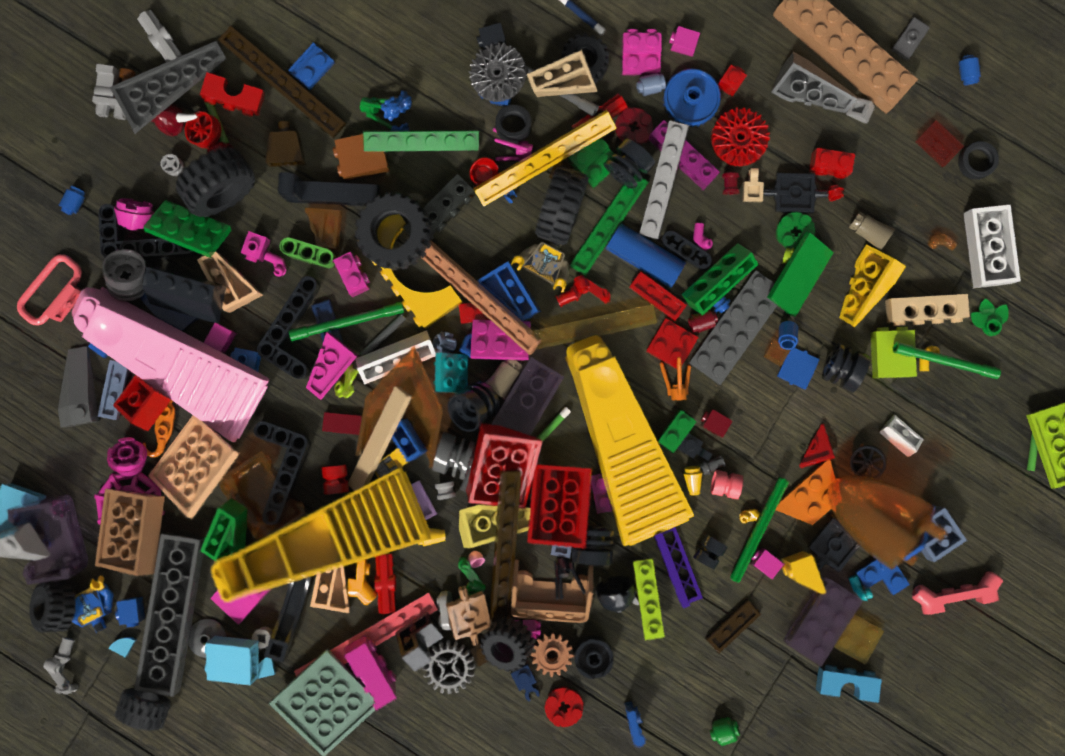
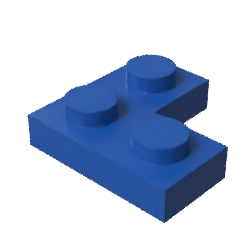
(876, 571)

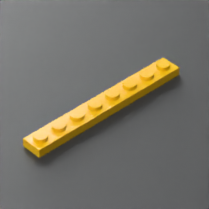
(545, 158)

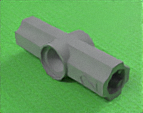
(159, 36)

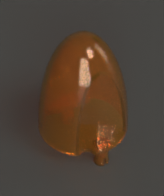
(882, 517)

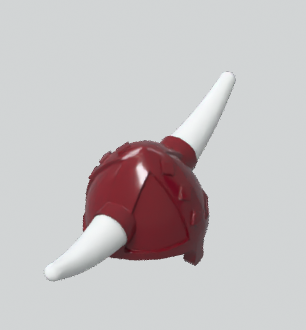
(172, 120)

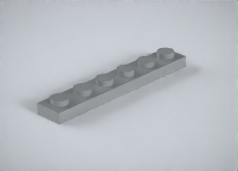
(664, 179)

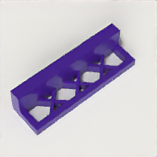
(673, 571)

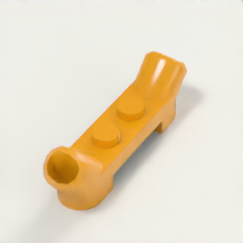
(359, 587)

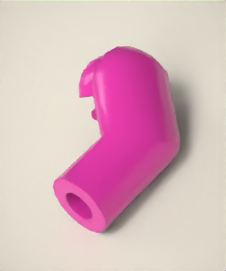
(278, 262)

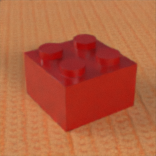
(141, 403)

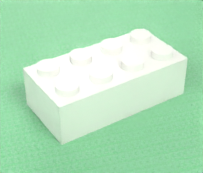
(991, 246)

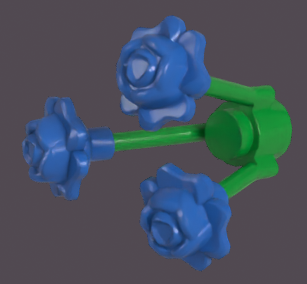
(392, 108)

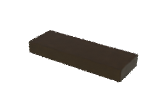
(733, 626)

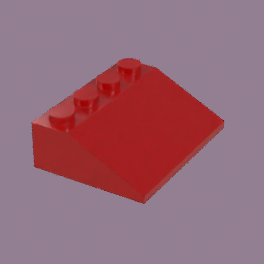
(499, 450)
(560, 506)

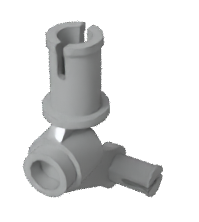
(56, 665)

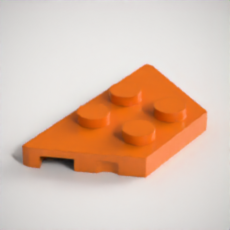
(809, 498)

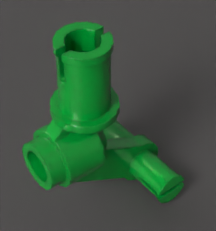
(474, 584)

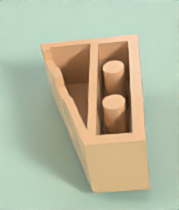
(238, 288)
(331, 591)

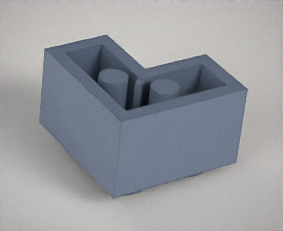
(936, 549)

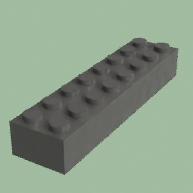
(170, 614)

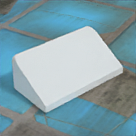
(901, 436)

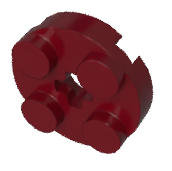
(631, 116)

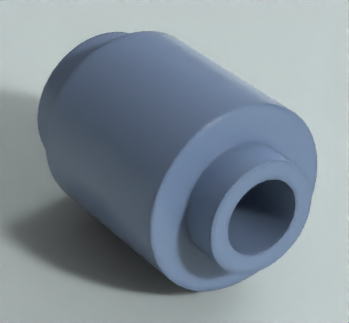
(651, 84)

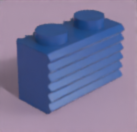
(408, 441)

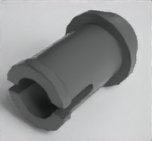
(711, 465)

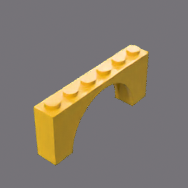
(425, 306)

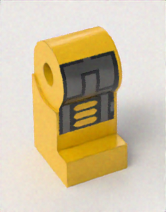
(390, 463)

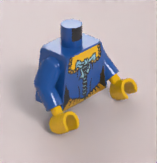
(93, 605)

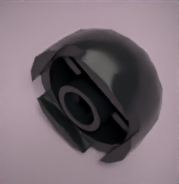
(616, 594)

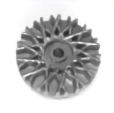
(489, 64)

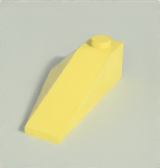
(479, 522)

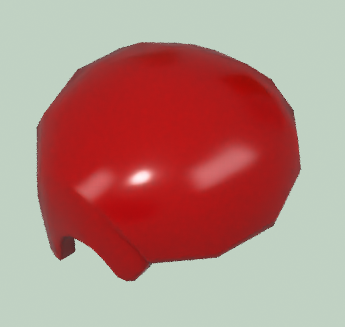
(483, 170)

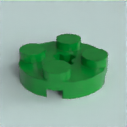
(787, 223)

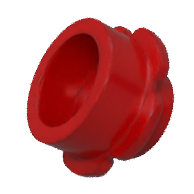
(835, 192)

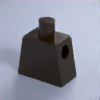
(284, 147)

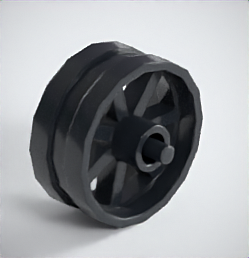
(868, 461)

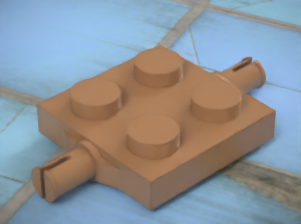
(468, 615)

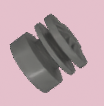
(454, 456)

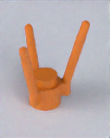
(679, 390)

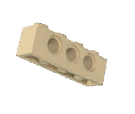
(957, 305)

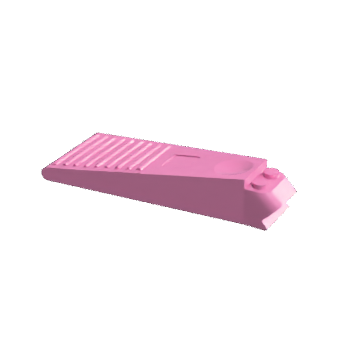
(176, 364)

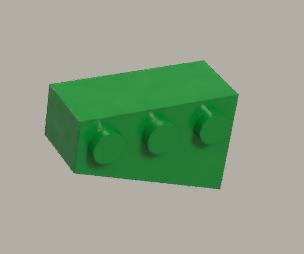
(227, 531)

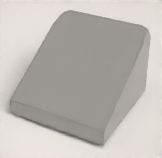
(861, 110)

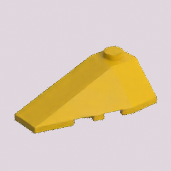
(872, 280)

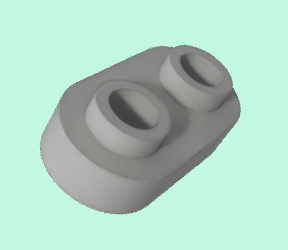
(442, 599)

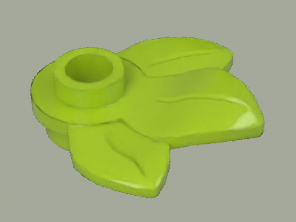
(344, 387)

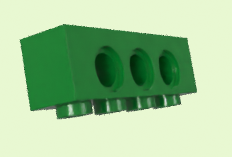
(720, 279)

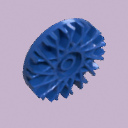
(689, 110)

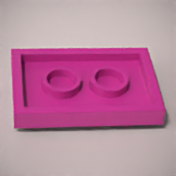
(492, 343)

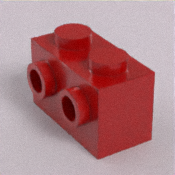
(831, 163)

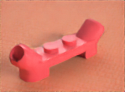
(984, 593)

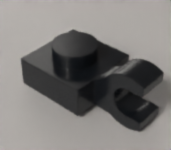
(692, 446)

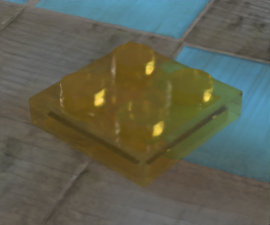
(859, 639)

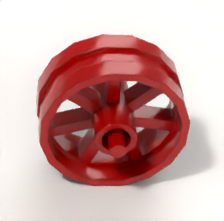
(211, 131)

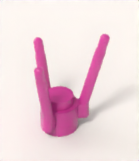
(523, 149)

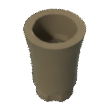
(872, 230)
(504, 377)

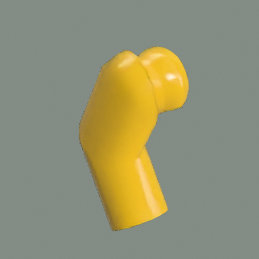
(749, 515)

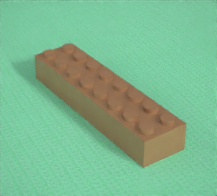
(847, 50)

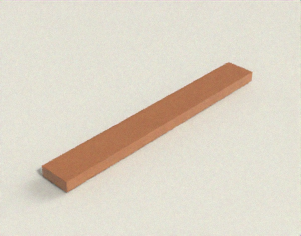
(482, 298)

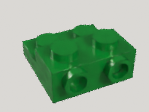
(590, 161)

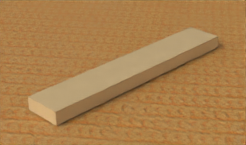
(380, 438)

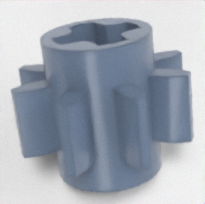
(444, 342)

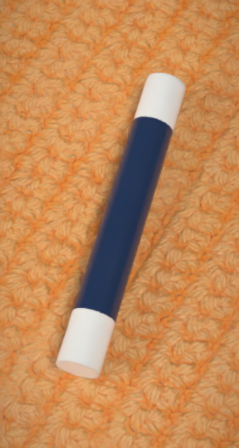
(584, 16)

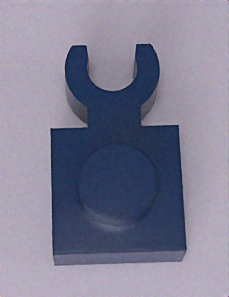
(524, 679)

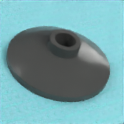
(202, 628)

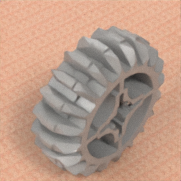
(463, 677)

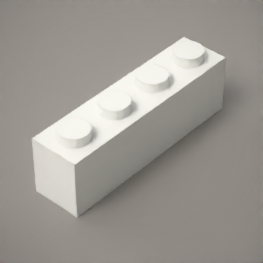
(382, 361)

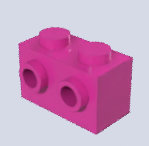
(351, 274)

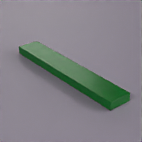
(606, 227)

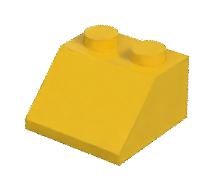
(803, 570)

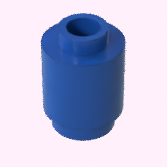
(969, 70)
(72, 200)
(788, 335)

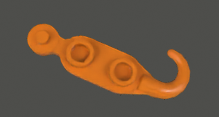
(163, 429)

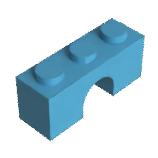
(831, 680)

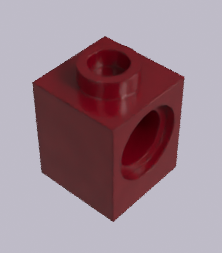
(715, 423)

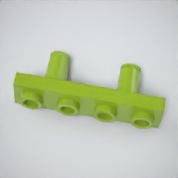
(648, 599)

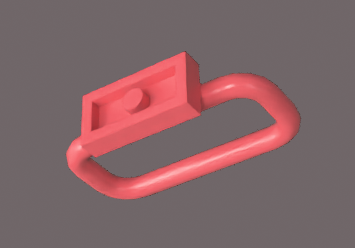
(65, 299)

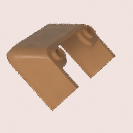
(538, 600)

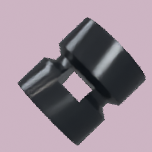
(717, 549)

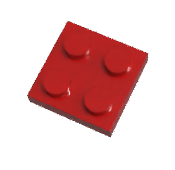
(671, 342)

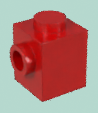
(732, 80)

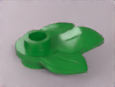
(990, 315)

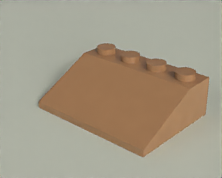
(129, 531)

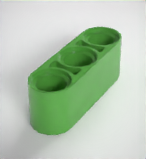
(299, 249)

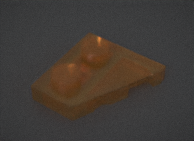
(325, 226)

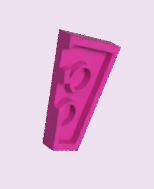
(330, 365)

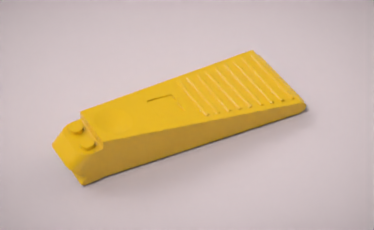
(630, 459)
(350, 530)

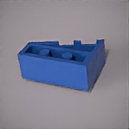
(511, 291)

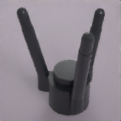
(562, 570)

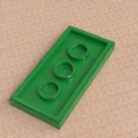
(800, 274)

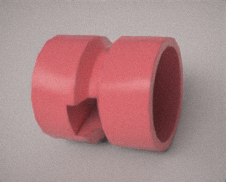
(725, 484)

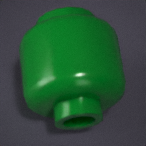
(725, 731)

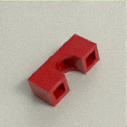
(248, 101)

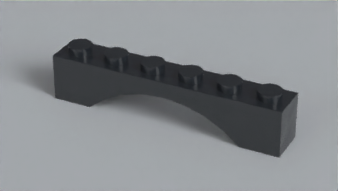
(286, 625)

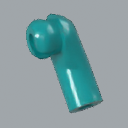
(857, 588)

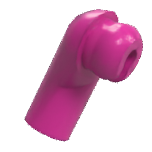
(701, 240)

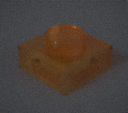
(776, 353)

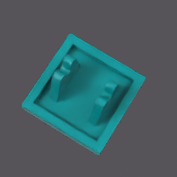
(450, 372)

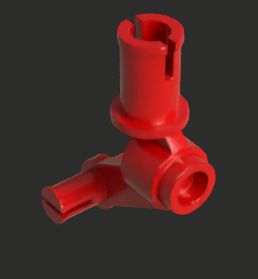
(582, 286)

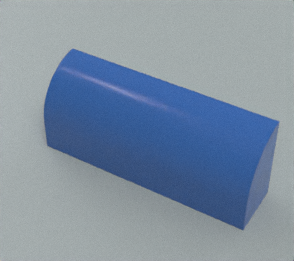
(645, 255)

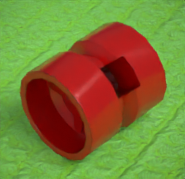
(335, 479)

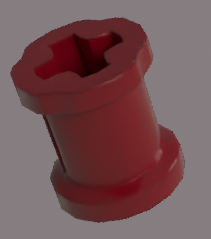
(730, 183)

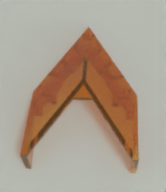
(422, 409)

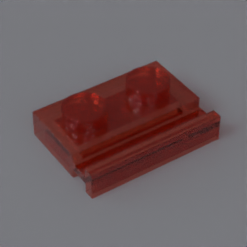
(939, 143)

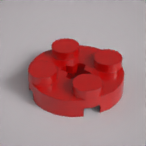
(560, 717)

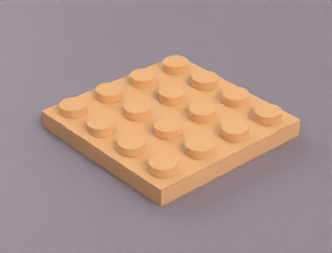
(193, 466)

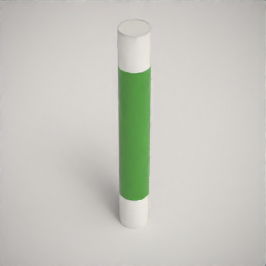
(554, 423)

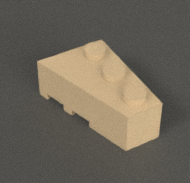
(563, 77)

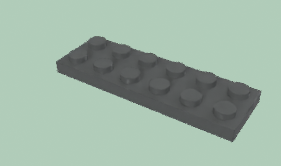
(735, 329)

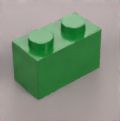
(676, 431)

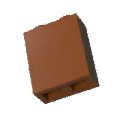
(356, 162)

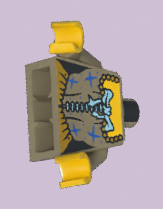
(545, 262)

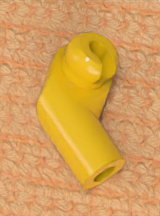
(924, 364)

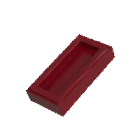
(341, 423)

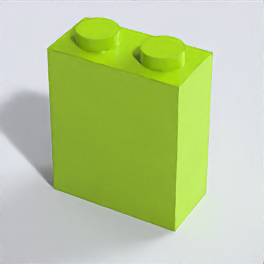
(885, 362)

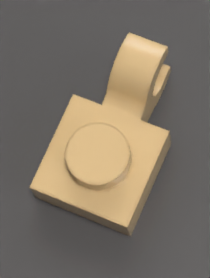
(753, 189)

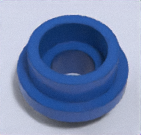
(722, 305)

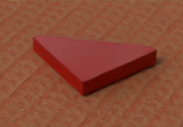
(819, 449)

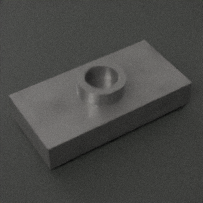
(910, 38)

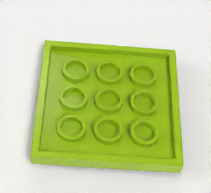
(1049, 436)

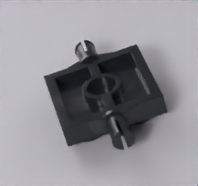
(795, 193)
(833, 546)

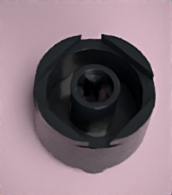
(596, 668)

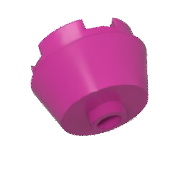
(133, 213)
(127, 456)

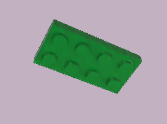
(186, 229)

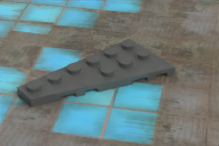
(156, 89)

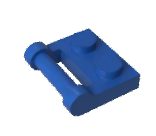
(633, 720)

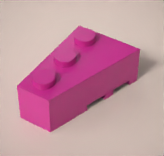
(372, 671)

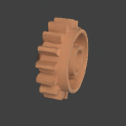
(552, 664)

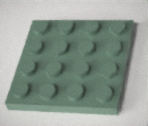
(324, 702)

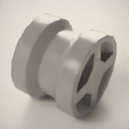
(168, 163)
(445, 490)
(265, 633)

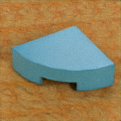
(123, 646)
(266, 668)

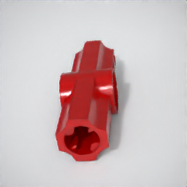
(613, 106)
(385, 583)

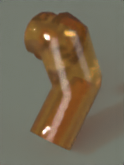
(942, 239)

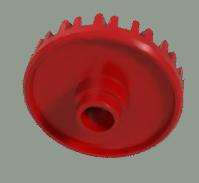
(749, 127)

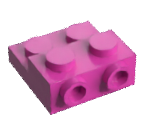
(641, 52)

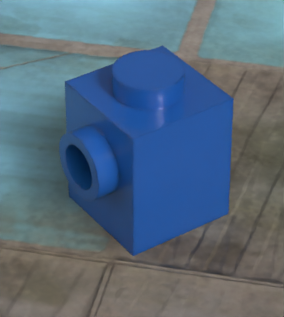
(246, 357)
(130, 611)

